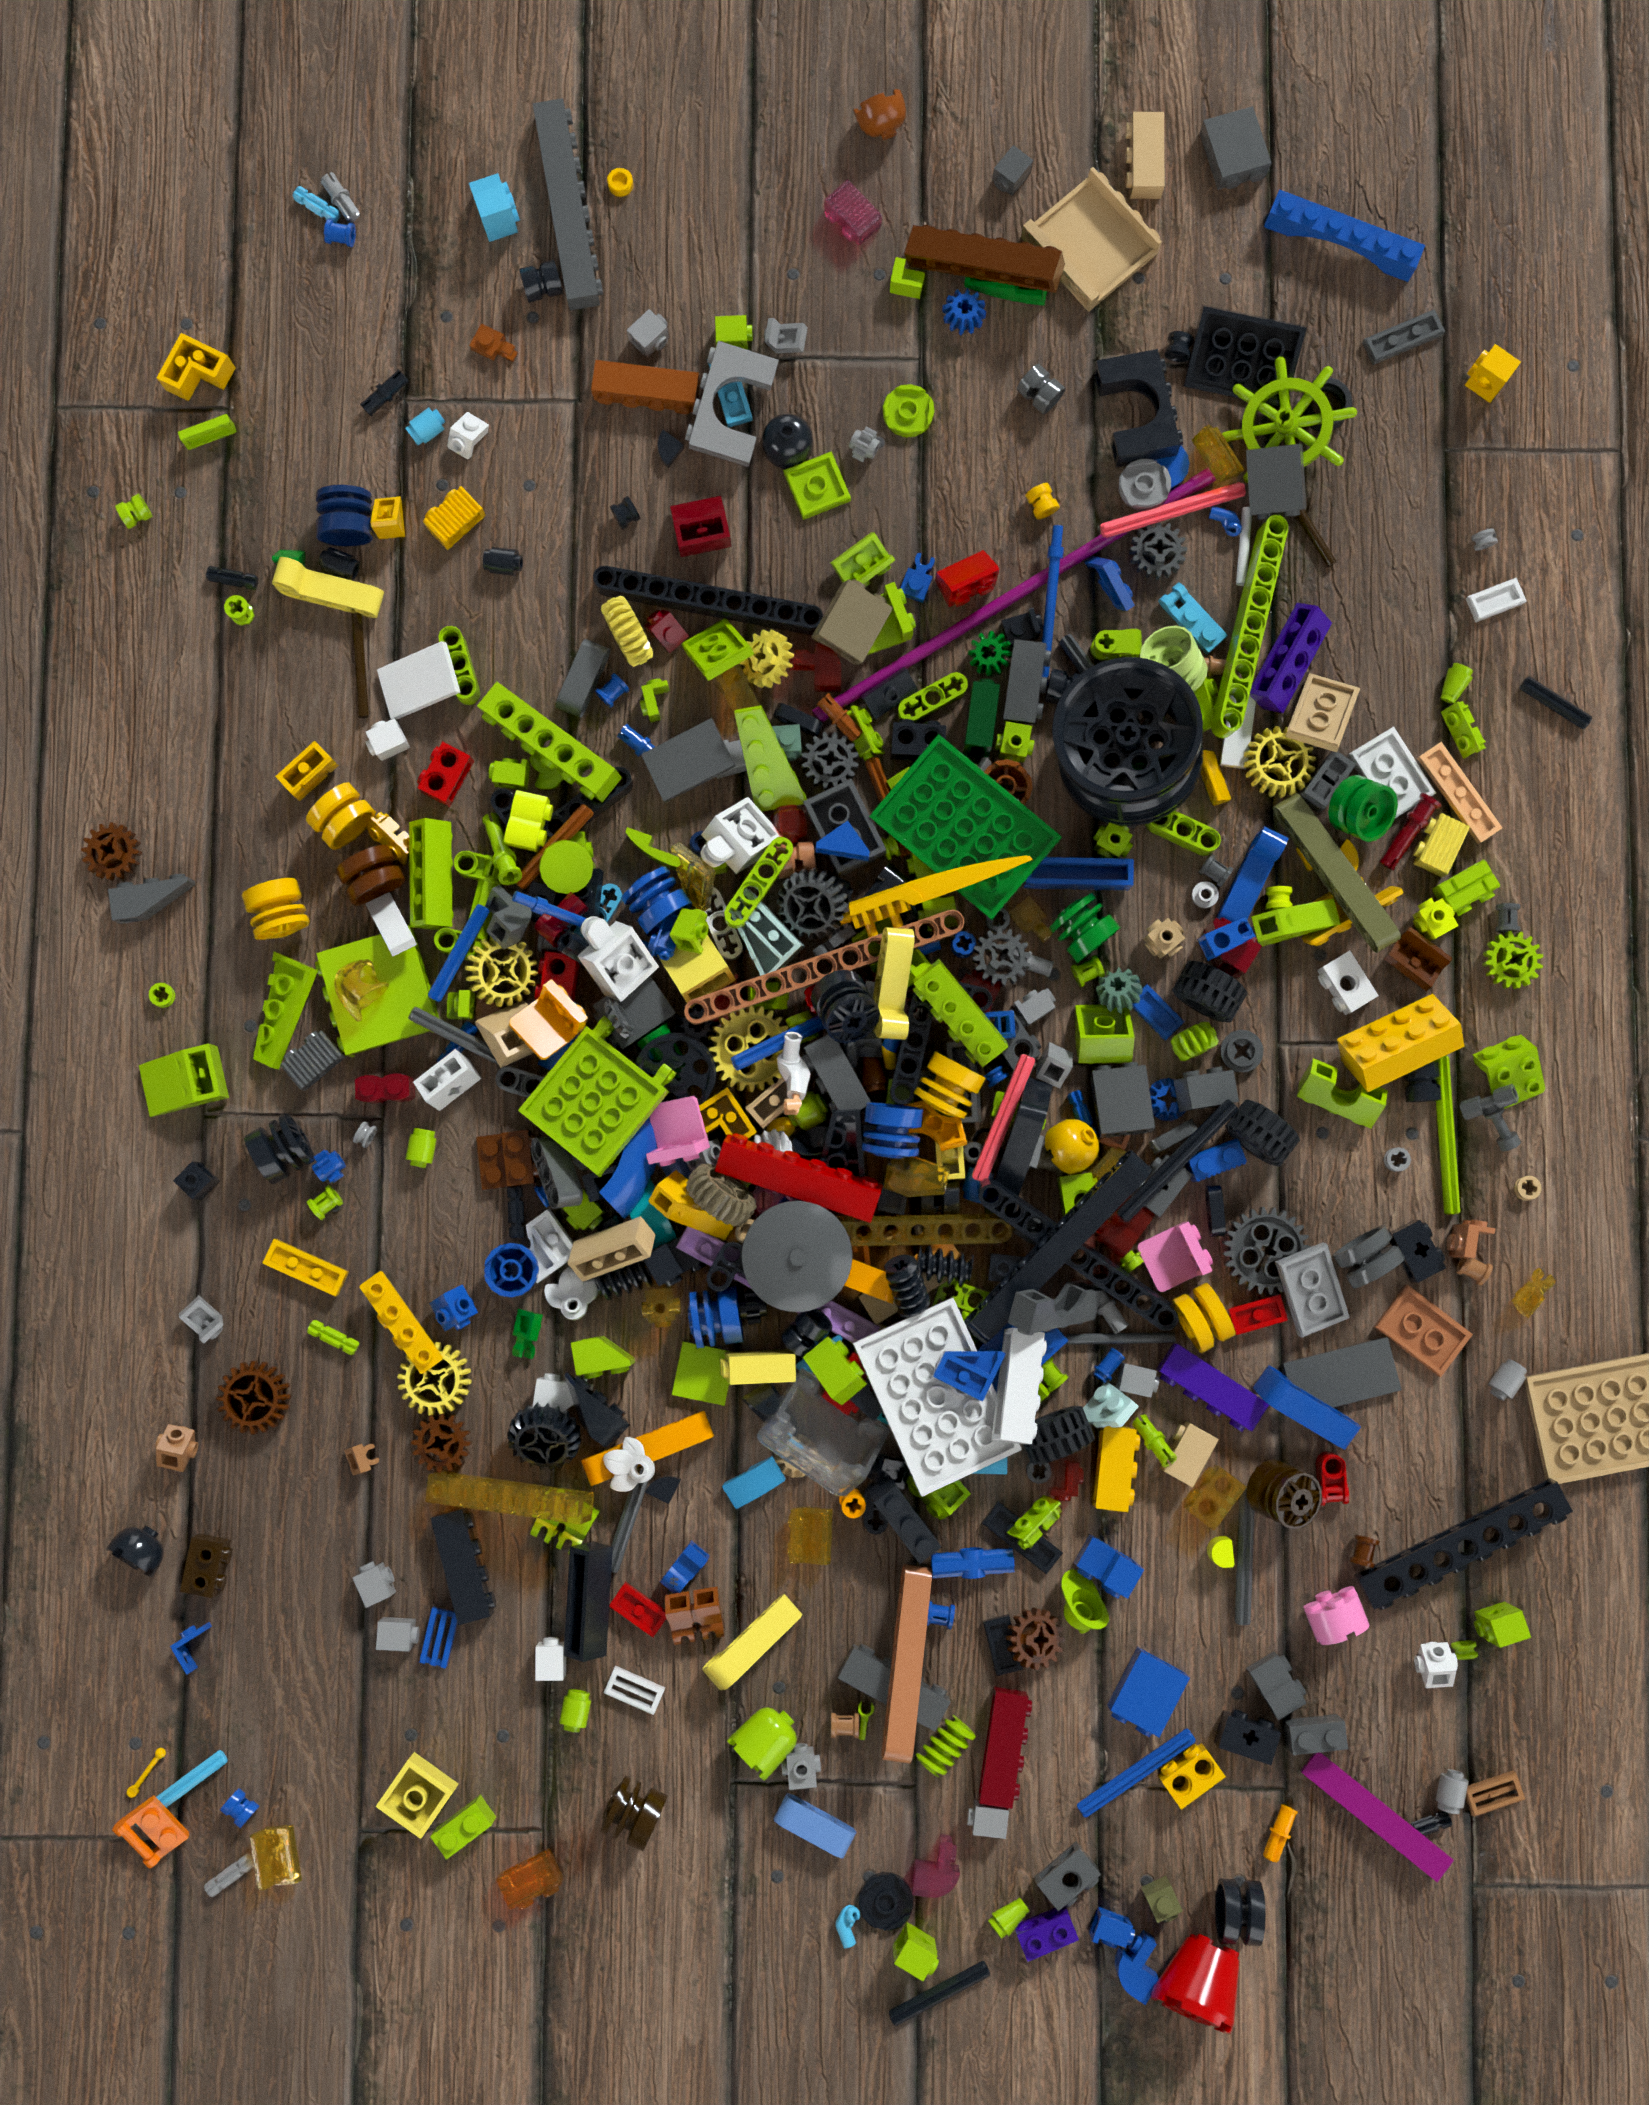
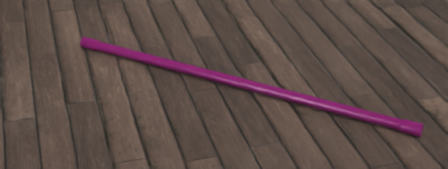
(1193, 485)

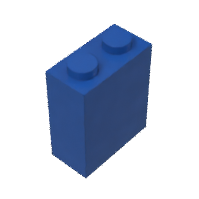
(1147, 1693)

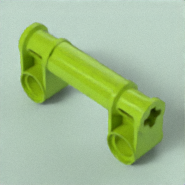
(482, 873)

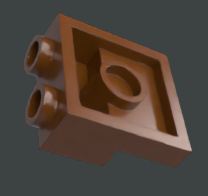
(506, 1160)

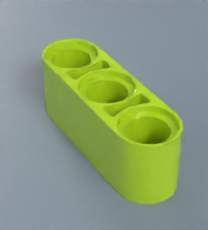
(467, 675)
(1193, 840)

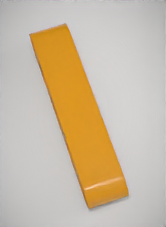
(656, 1444)

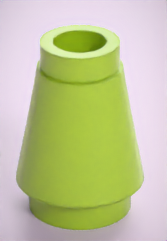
(1455, 683)
(1008, 1917)

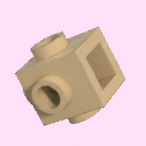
(1155, 942)

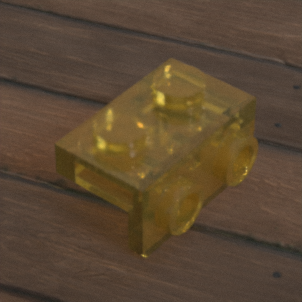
(1217, 454)
(810, 1535)
(275, 1856)

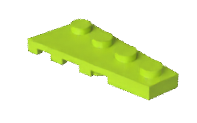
(767, 766)

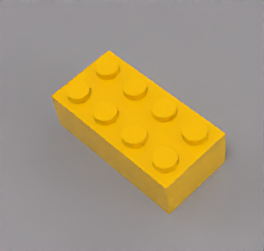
(1400, 1042)

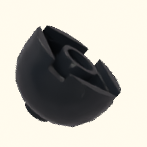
(787, 441)
(138, 1549)

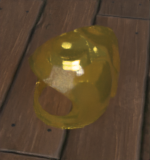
(358, 986)

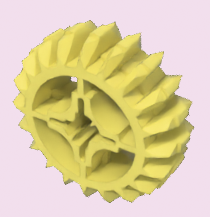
(627, 631)
(1281, 771)
(493, 978)
(441, 1389)

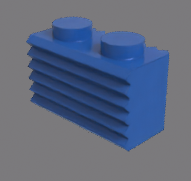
(1216, 1160)

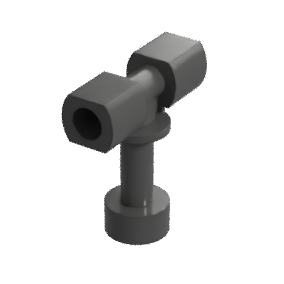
(1492, 1108)

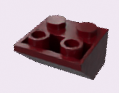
(701, 526)
(1238, 959)

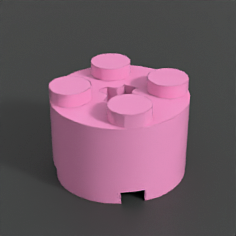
(1336, 1616)

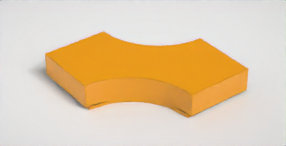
(945, 1130)

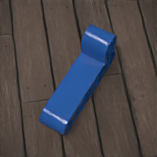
(1252, 874)
(1305, 1408)

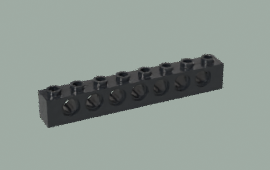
(1555, 1511)

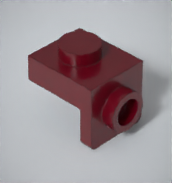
(666, 630)

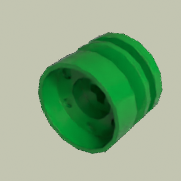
(1084, 927)

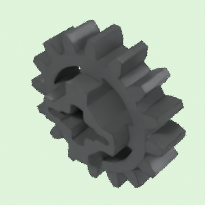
(1169, 549)
(819, 759)
(1009, 964)

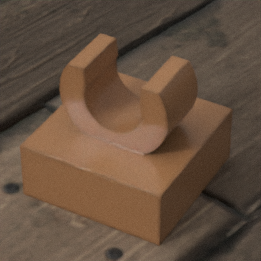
(358, 1460)

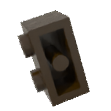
(206, 1566)

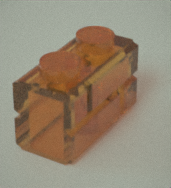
(529, 1880)

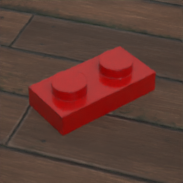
(1257, 1314)
(638, 1609)

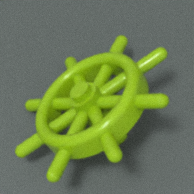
(1288, 422)

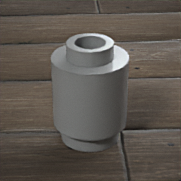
(1507, 1380)
(1451, 1791)

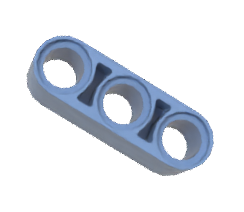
(814, 1825)

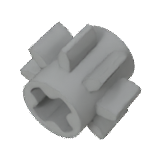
(864, 444)

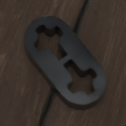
(792, 716)
(1215, 1211)
(868, 1513)

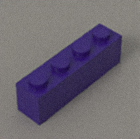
(1212, 1387)

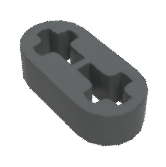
(1173, 1136)

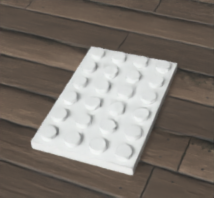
(934, 1424)

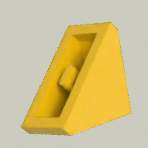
(388, 518)

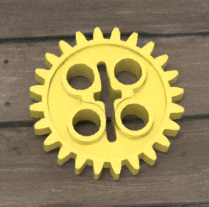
(739, 1027)

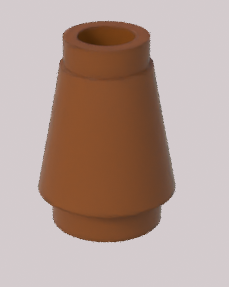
(873, 1077)

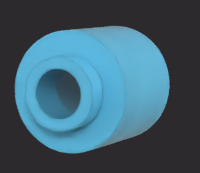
(426, 426)

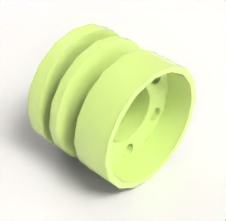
(1179, 651)

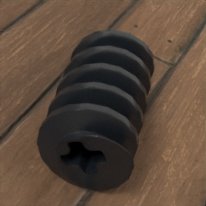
(945, 1266)
(623, 1278)
(907, 1285)

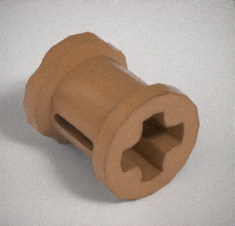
(1474, 1269)
(845, 1725)

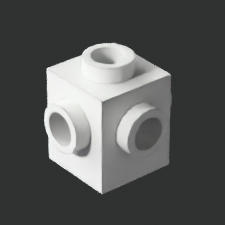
(1436, 1664)

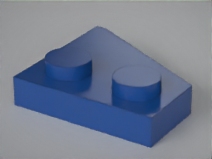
(1111, 583)
(969, 1370)

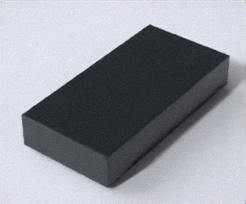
(995, 1631)

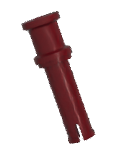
(1415, 822)

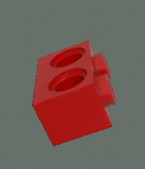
(452, 776)
(567, 979)

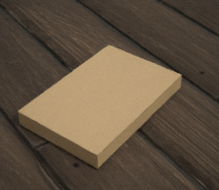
(1322, 712)

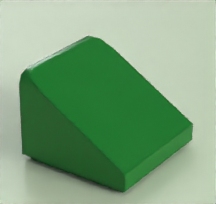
(293, 554)

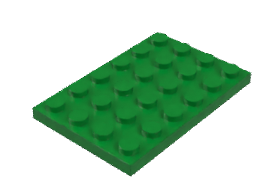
(962, 817)

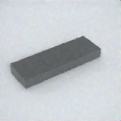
(1403, 337)

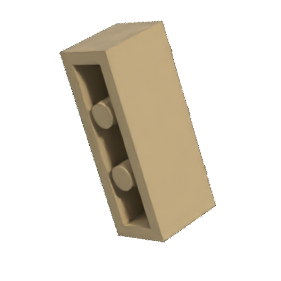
(1145, 155)
(611, 1249)

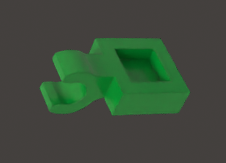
(527, 1330)

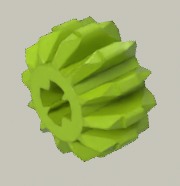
(1194, 1041)

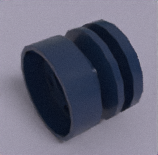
(344, 515)

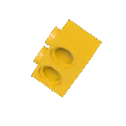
(1195, 1781)

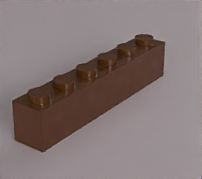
(985, 258)

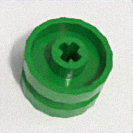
(1363, 808)

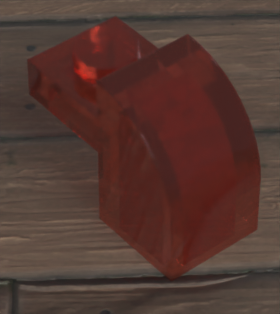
(824, 663)

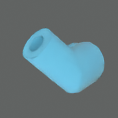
(844, 1923)

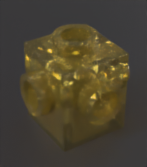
(664, 1296)

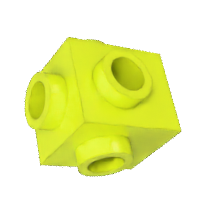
(1434, 918)

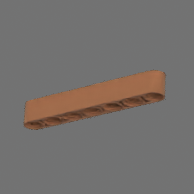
(906, 1664)

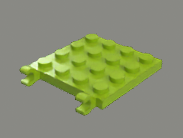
(595, 1099)

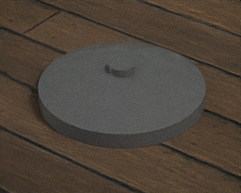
(796, 1256)

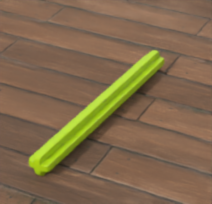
(1447, 1140)

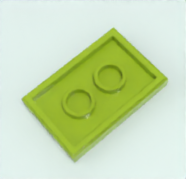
(717, 649)

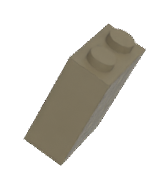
(852, 621)

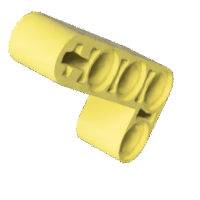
(327, 590)
(892, 982)
(752, 1643)

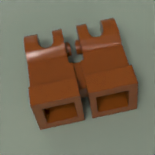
(683, 1614)

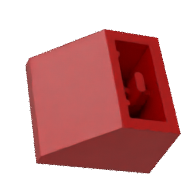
(967, 578)

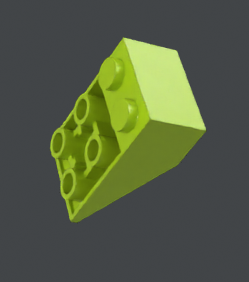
(183, 1080)

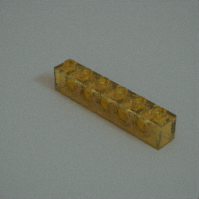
(510, 1497)

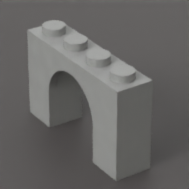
(727, 366)

